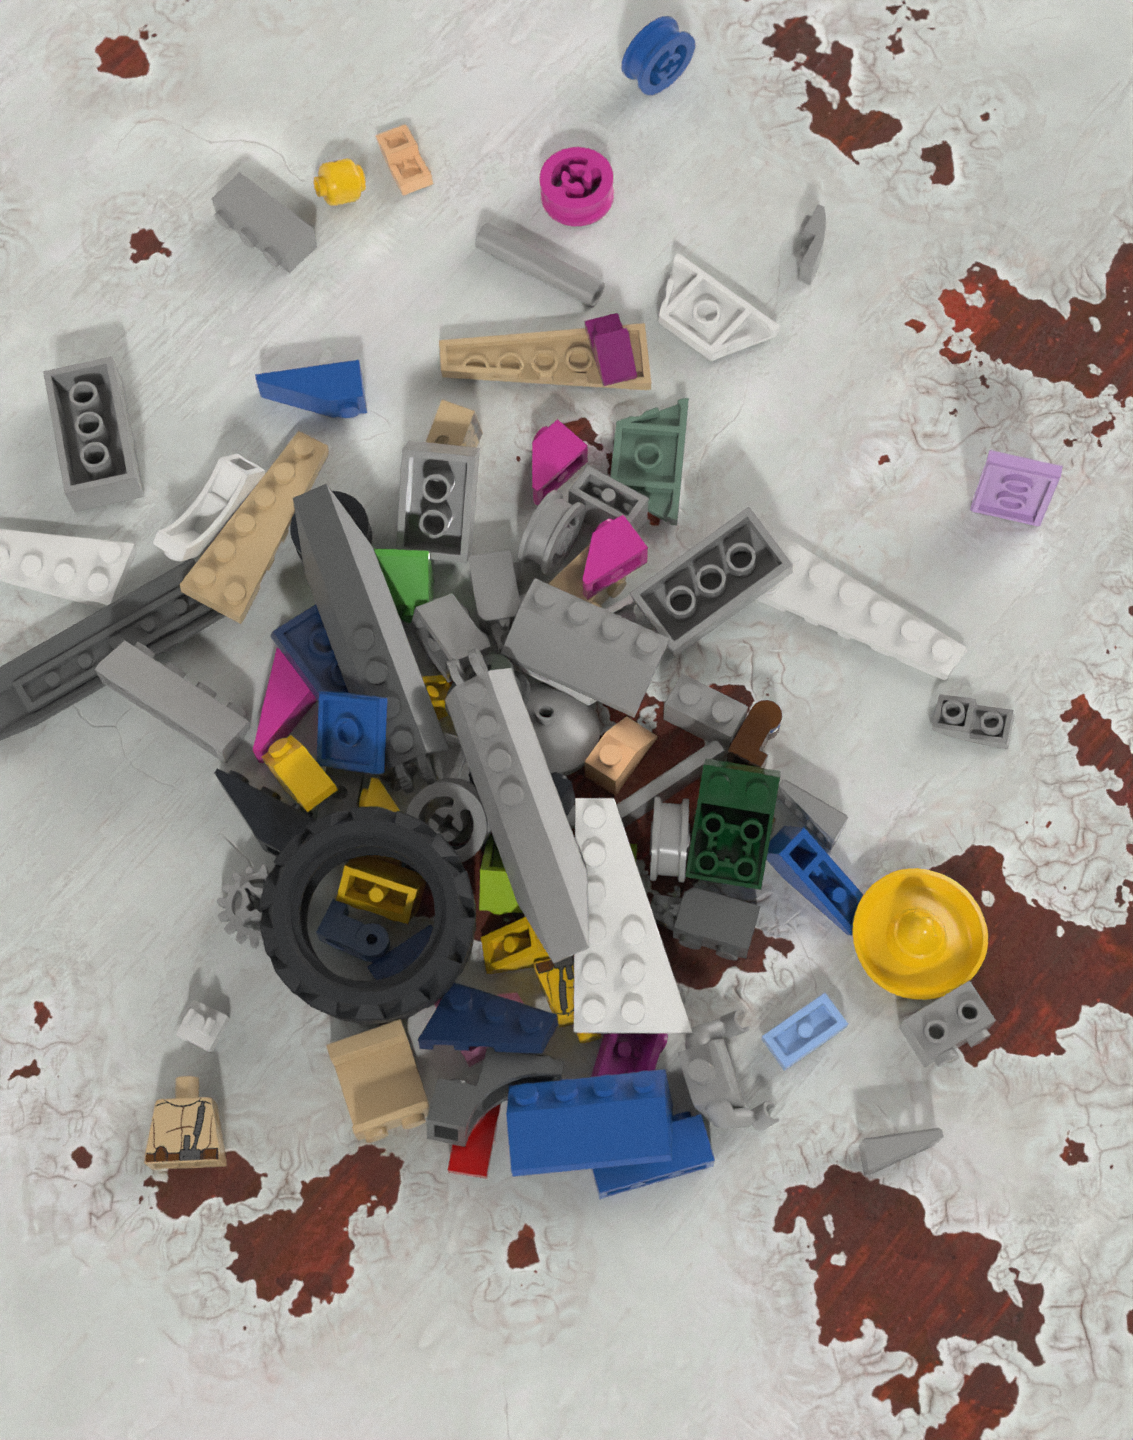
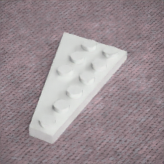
(625, 973)

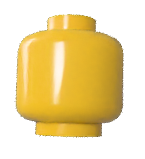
(339, 182)

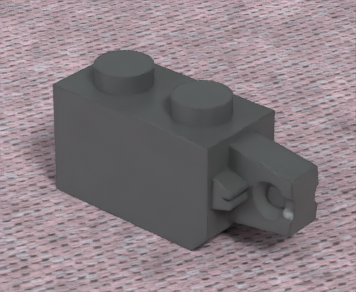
(708, 921)

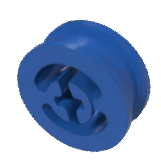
(658, 55)

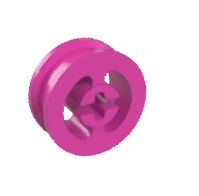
(573, 200)

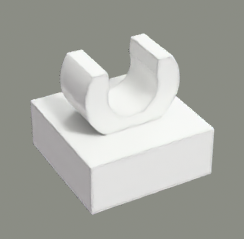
(202, 1026)

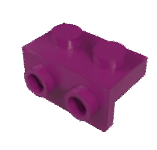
(628, 1053)

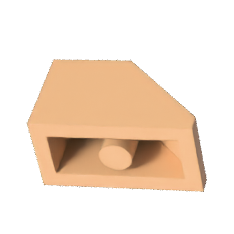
(618, 754)

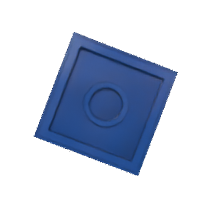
(351, 732)

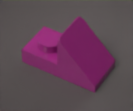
(611, 349)

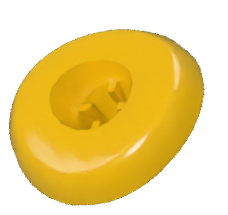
(919, 934)

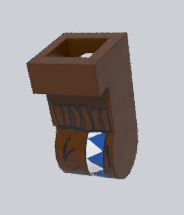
(759, 726)

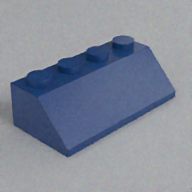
(590, 1123)

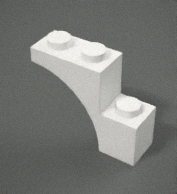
(213, 508)

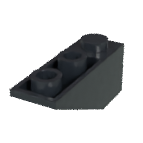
(263, 812)

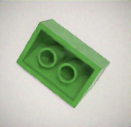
(408, 578)

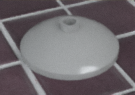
(568, 733)

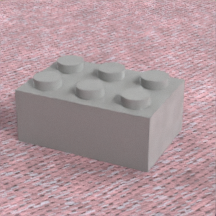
(438, 500)

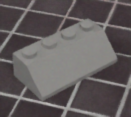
(584, 647)
(174, 700)

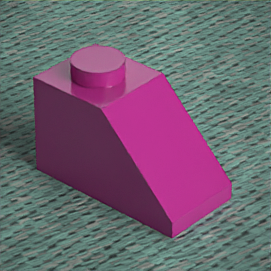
(555, 458)
(612, 555)

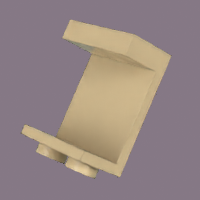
(379, 1081)

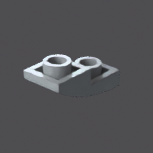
(812, 244)
(972, 722)

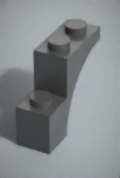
(460, 1106)

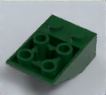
(733, 824)

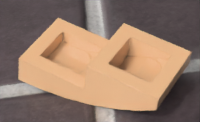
(404, 160)

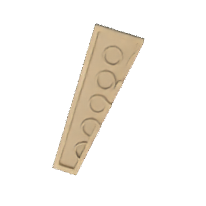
(540, 358)
(243, 551)

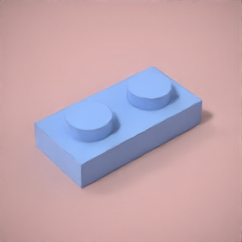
(804, 1031)

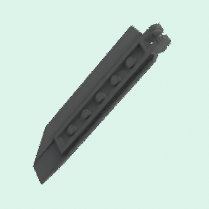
(367, 630)
(63, 667)

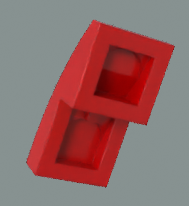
(476, 1156)

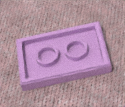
(1015, 488)

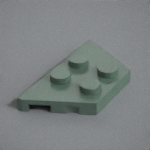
(651, 456)

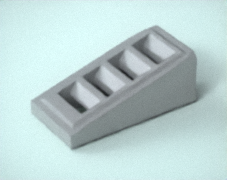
(819, 817)
(889, 1149)

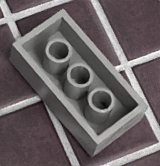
(93, 434)
(712, 581)

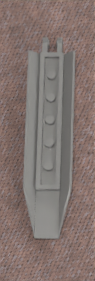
(521, 805)

